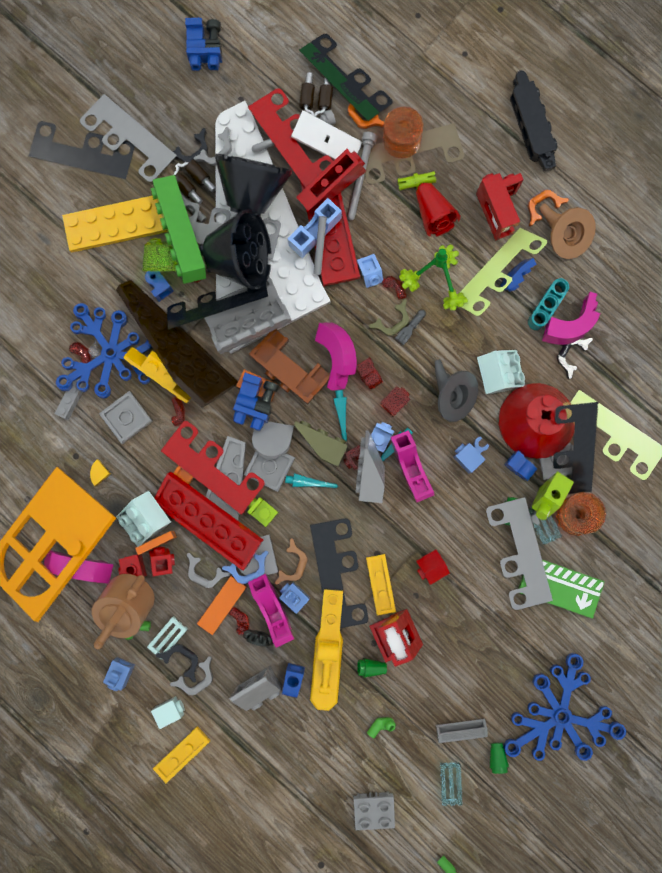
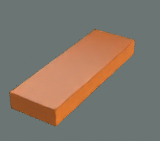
(221, 605)

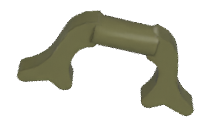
(396, 328)

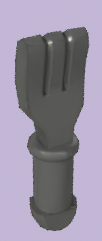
(406, 332)

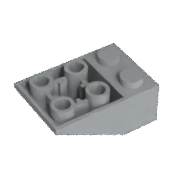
(370, 472)

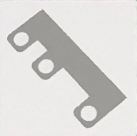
(129, 129)
(202, 230)
(528, 557)

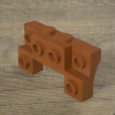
(287, 372)

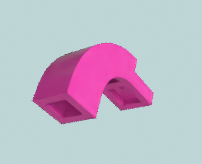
(567, 332)
(341, 352)
(411, 467)
(90, 570)
(272, 610)

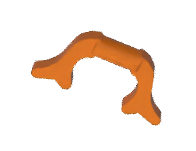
(375, 121)
(540, 197)

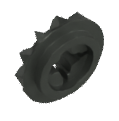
(258, 638)

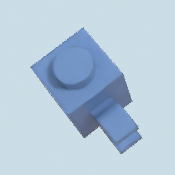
(469, 456)
(294, 597)
(118, 674)

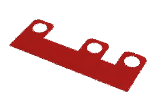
(280, 134)
(203, 470)

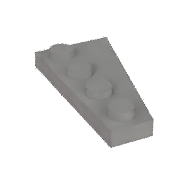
(232, 465)

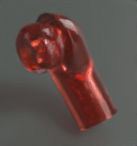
(396, 284)
(81, 350)
(180, 412)
(242, 620)

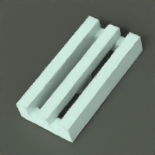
(178, 625)

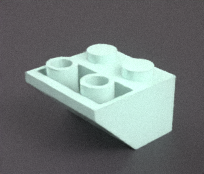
(501, 371)
(143, 518)

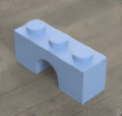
(306, 237)

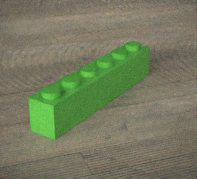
(179, 229)

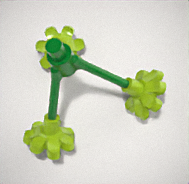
(442, 260)

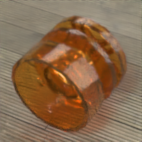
(399, 141)
(591, 516)

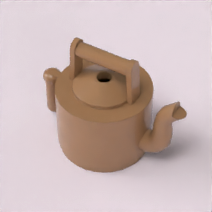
(122, 607)

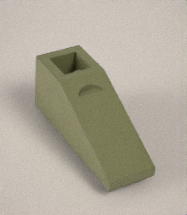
(325, 447)

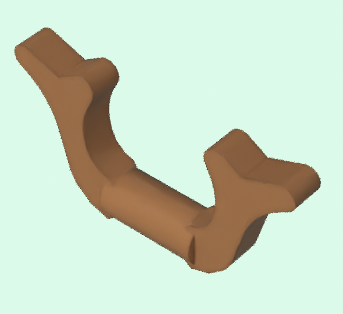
(300, 568)

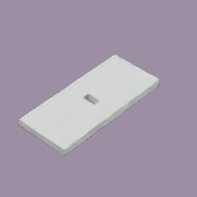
(313, 131)

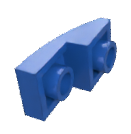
(517, 274)

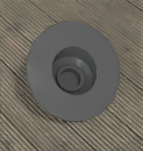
(456, 393)

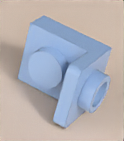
(370, 270)
(381, 436)

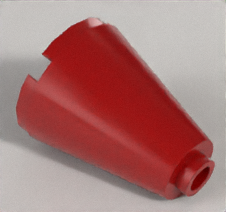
(436, 211)

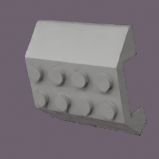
(247, 321)

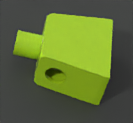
(548, 503)

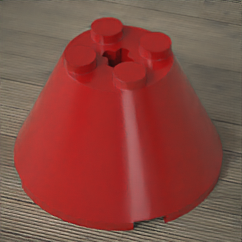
(530, 424)

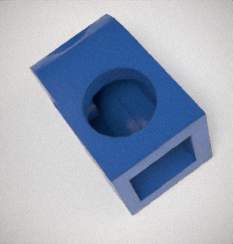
(159, 284)
(520, 466)
(293, 680)

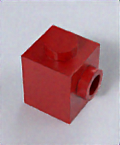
(161, 561)
(132, 565)
(432, 567)

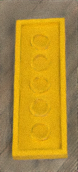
(112, 224)

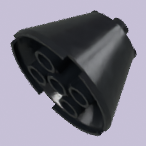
(250, 183)
(239, 250)

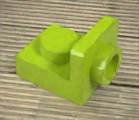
(262, 511)

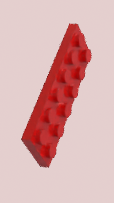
(339, 258)
(207, 521)

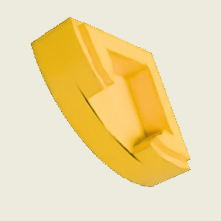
(98, 472)

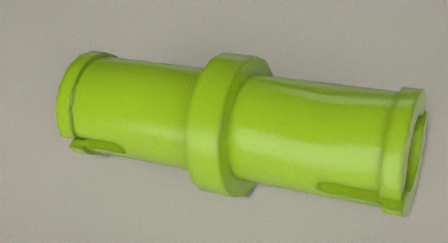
(416, 180)

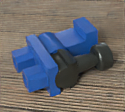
(200, 49)
(249, 405)

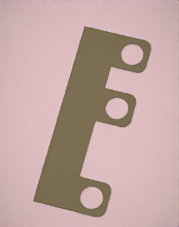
(443, 136)

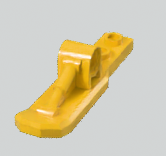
(328, 653)

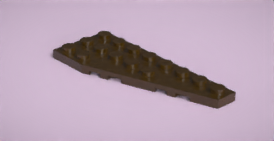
(181, 355)

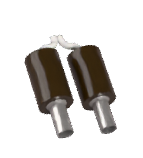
(307, 96)
(198, 175)

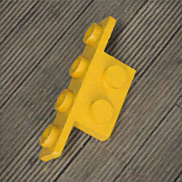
(154, 368)

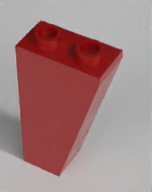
(332, 180)

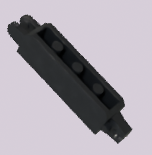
(533, 122)

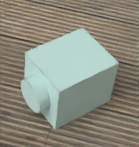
(168, 712)

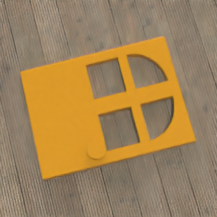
(71, 520)

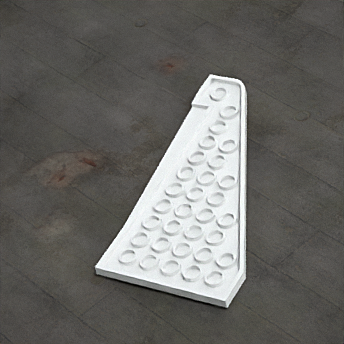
(291, 275)

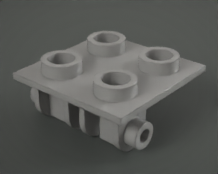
(374, 811)

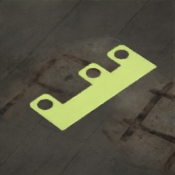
(492, 270)
(625, 436)

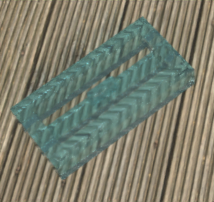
(551, 537)
(451, 801)

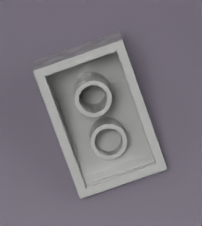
(256, 689)

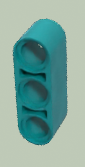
(554, 298)

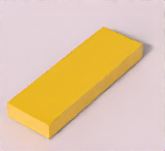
(380, 584)
(181, 754)

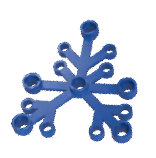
(84, 370)
(541, 728)

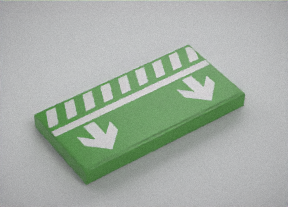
(571, 589)

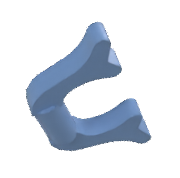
(247, 578)

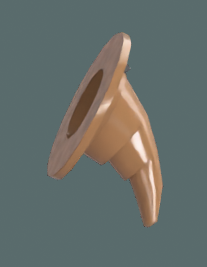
(571, 230)

